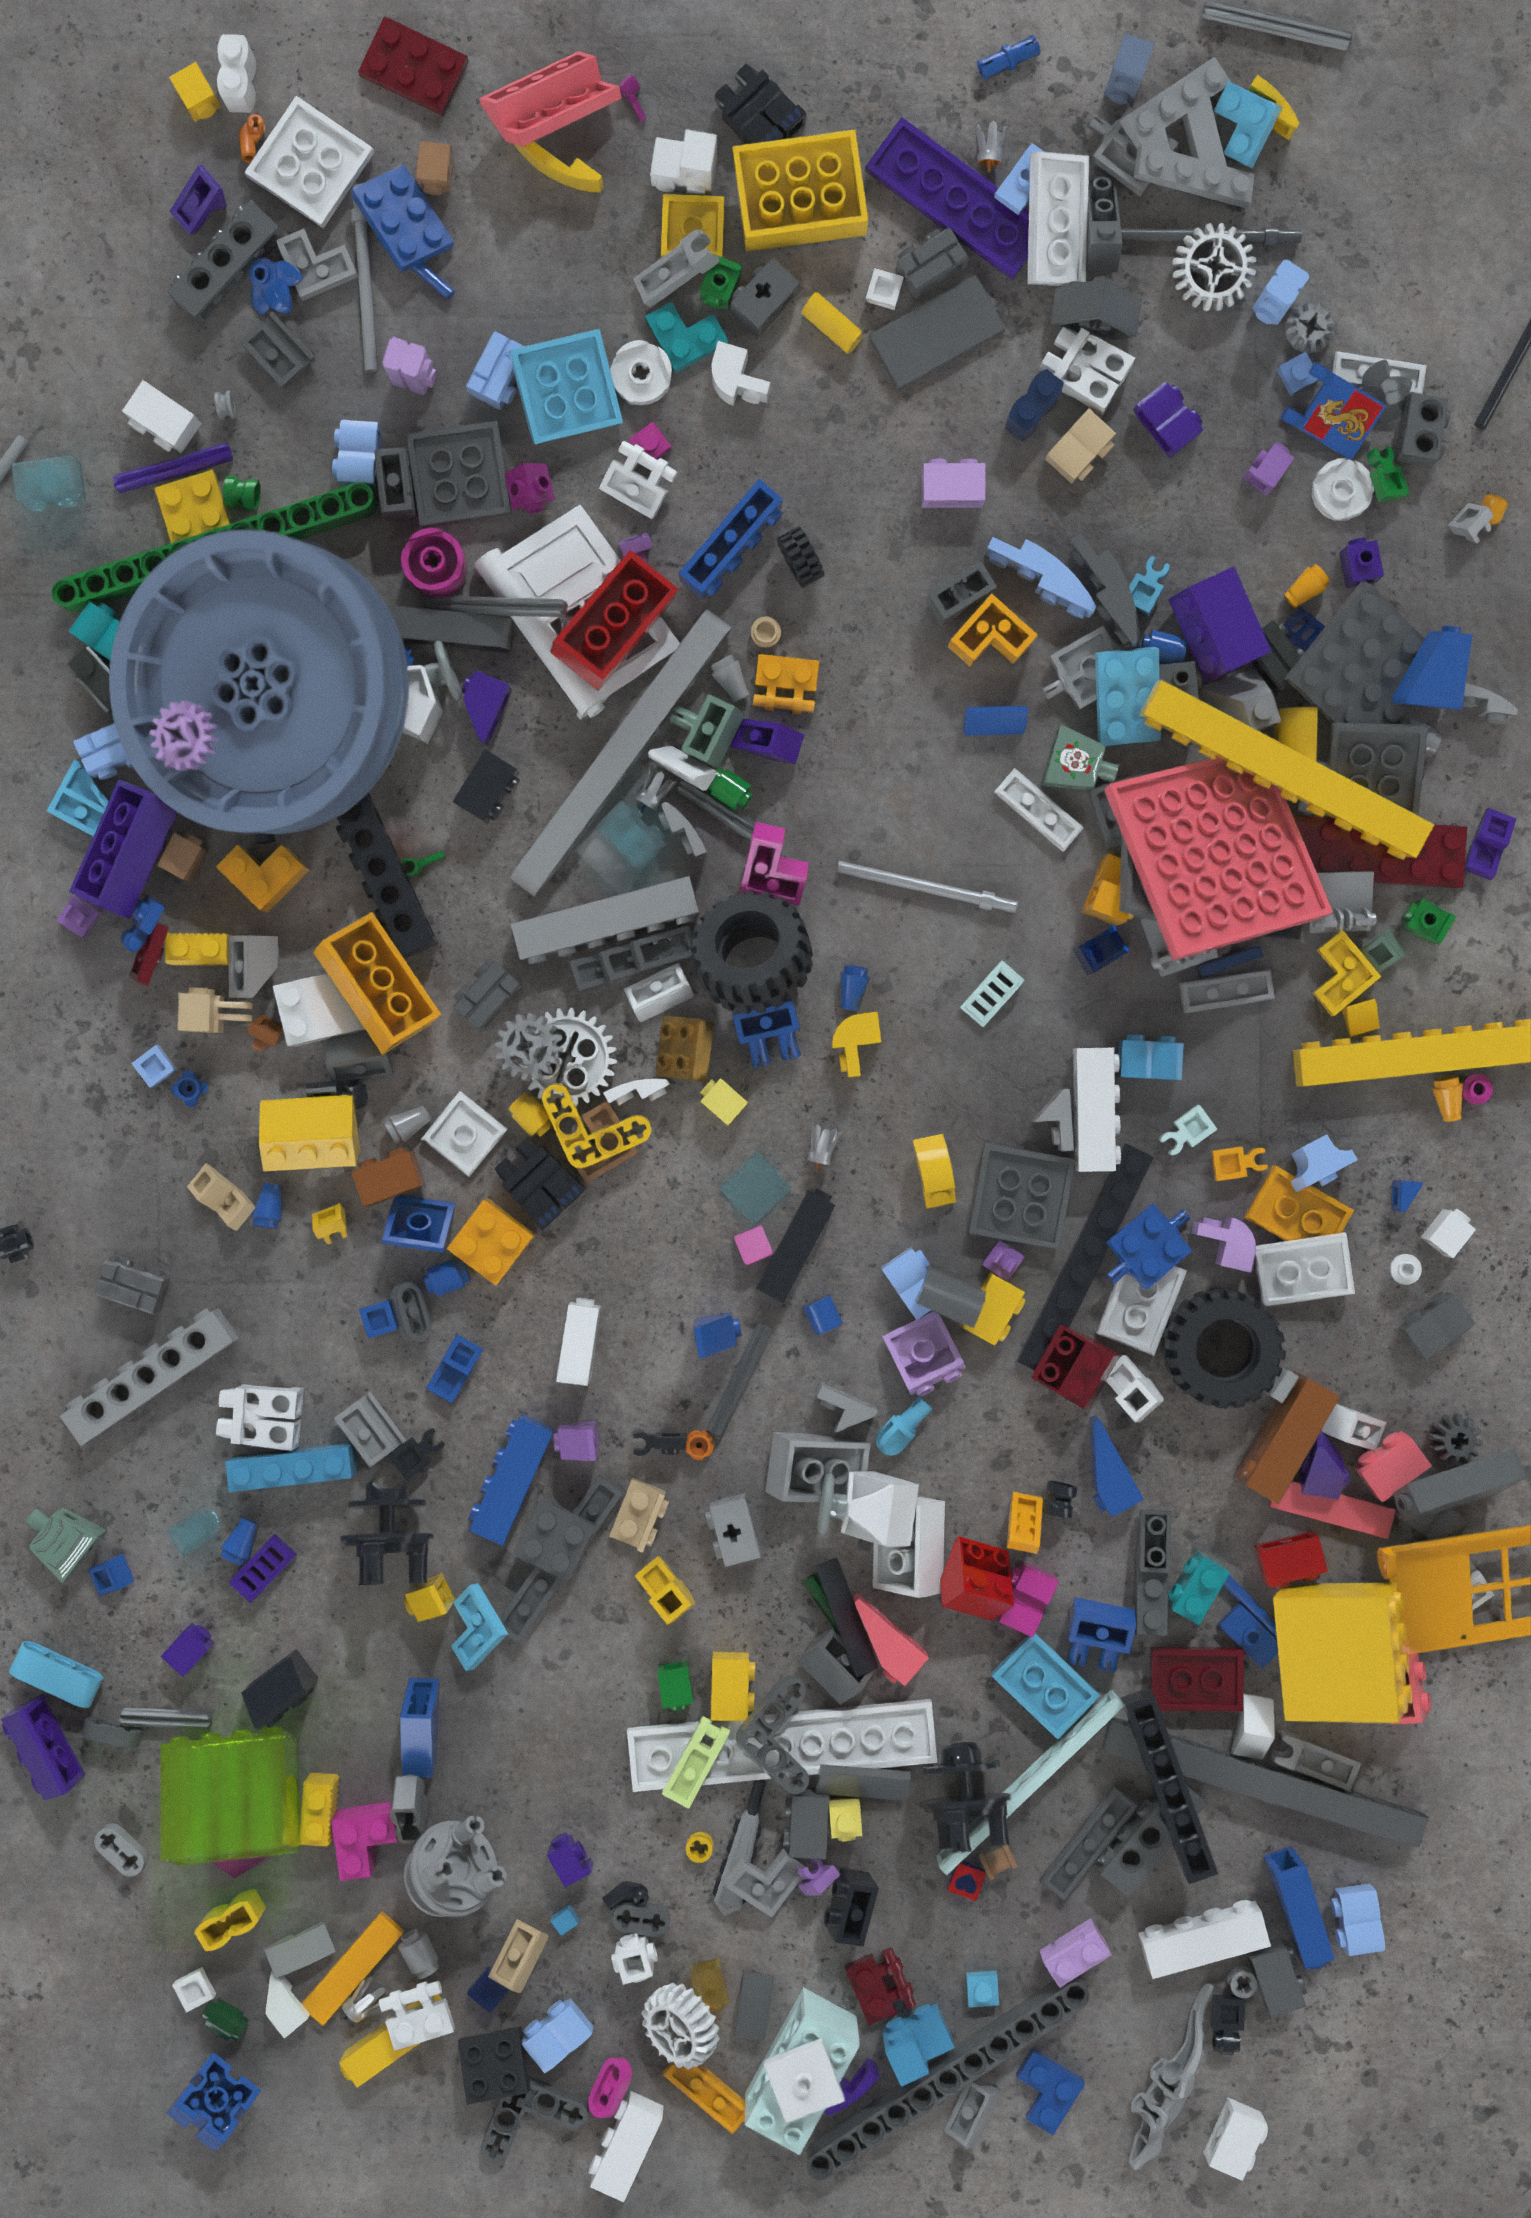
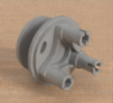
(452, 1869)

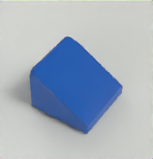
(1403, 1194)
(111, 1575)

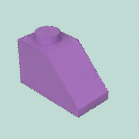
(577, 1441)

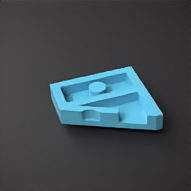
(79, 800)

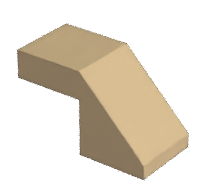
(221, 1196)

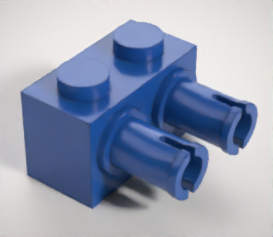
(777, 1022)
(1100, 1626)

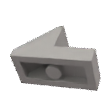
(1059, 1110)
(852, 1411)

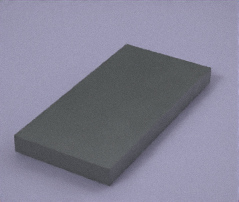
(937, 332)

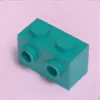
(1197, 1587)

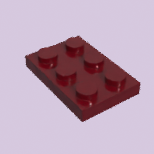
(413, 66)
(1197, 1678)

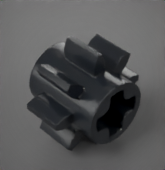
(15, 1243)

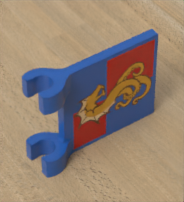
(1338, 413)

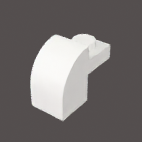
(729, 376)
(1135, 1391)

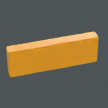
(709, 2094)

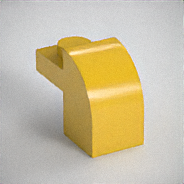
(852, 1032)
(935, 1171)
(667, 1593)

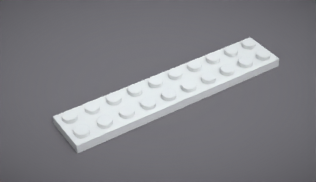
(841, 1736)

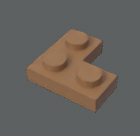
(595, 1120)

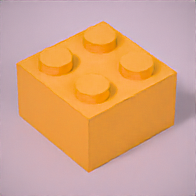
(491, 1241)

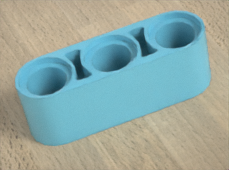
(56, 1674)

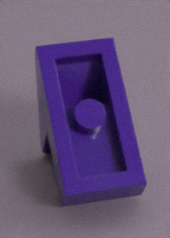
(197, 200)

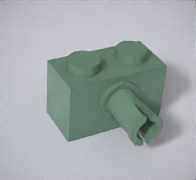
(709, 730)

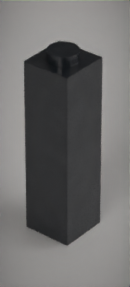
(796, 1244)

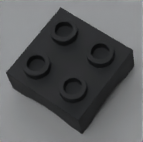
(493, 2065)

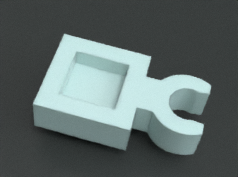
(1191, 1127)

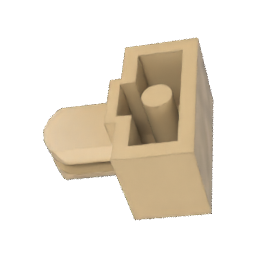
(205, 1011)

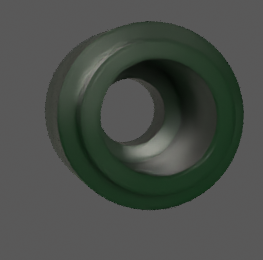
(224, 2020)

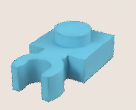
(1146, 588)

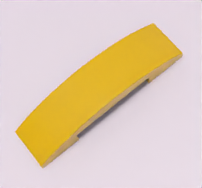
(577, 176)

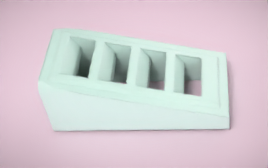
(1011, 975)

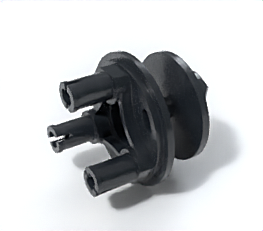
(373, 1547)
(956, 1811)

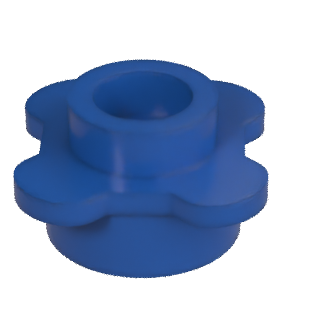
(180, 1088)

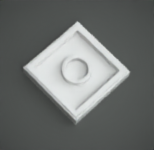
(464, 1133)

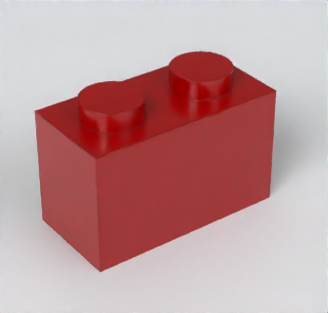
(1291, 1560)

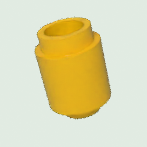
(530, 1115)

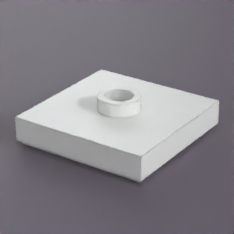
(803, 2080)

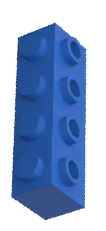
(731, 539)

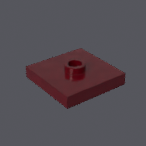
(149, 955)

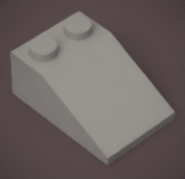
(803, 1460)

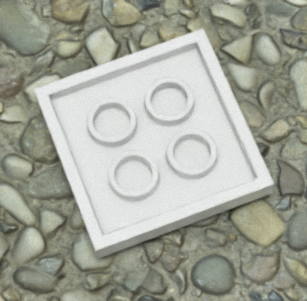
(309, 162)

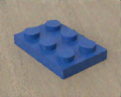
(402, 218)

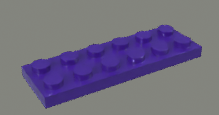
(951, 196)

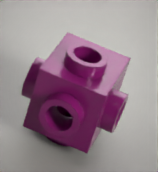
(529, 487)

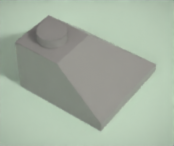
(1244, 699)

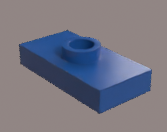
(1250, 1635)

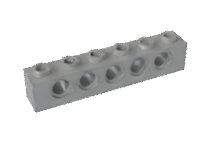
(80, 1416)

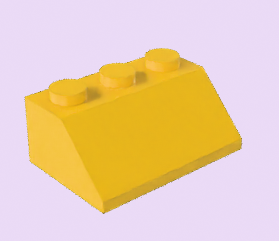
(308, 1133)

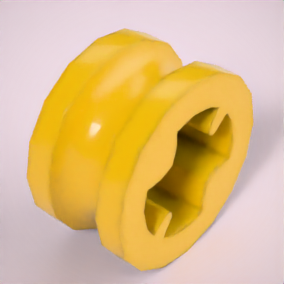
(695, 1855)

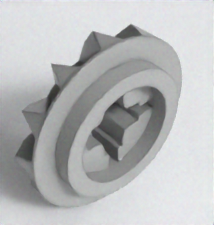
(1296, 331)

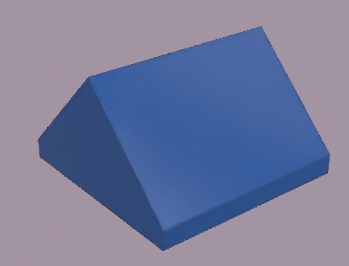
(419, 1224)

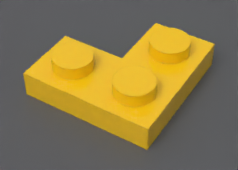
(1351, 975)

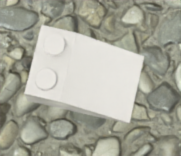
(314, 1011)

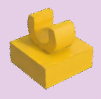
(329, 1222)

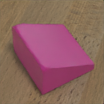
(753, 1245)

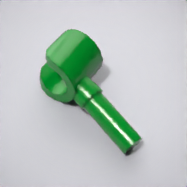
(423, 862)

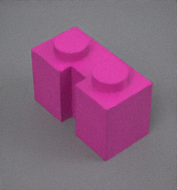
(1031, 1594)

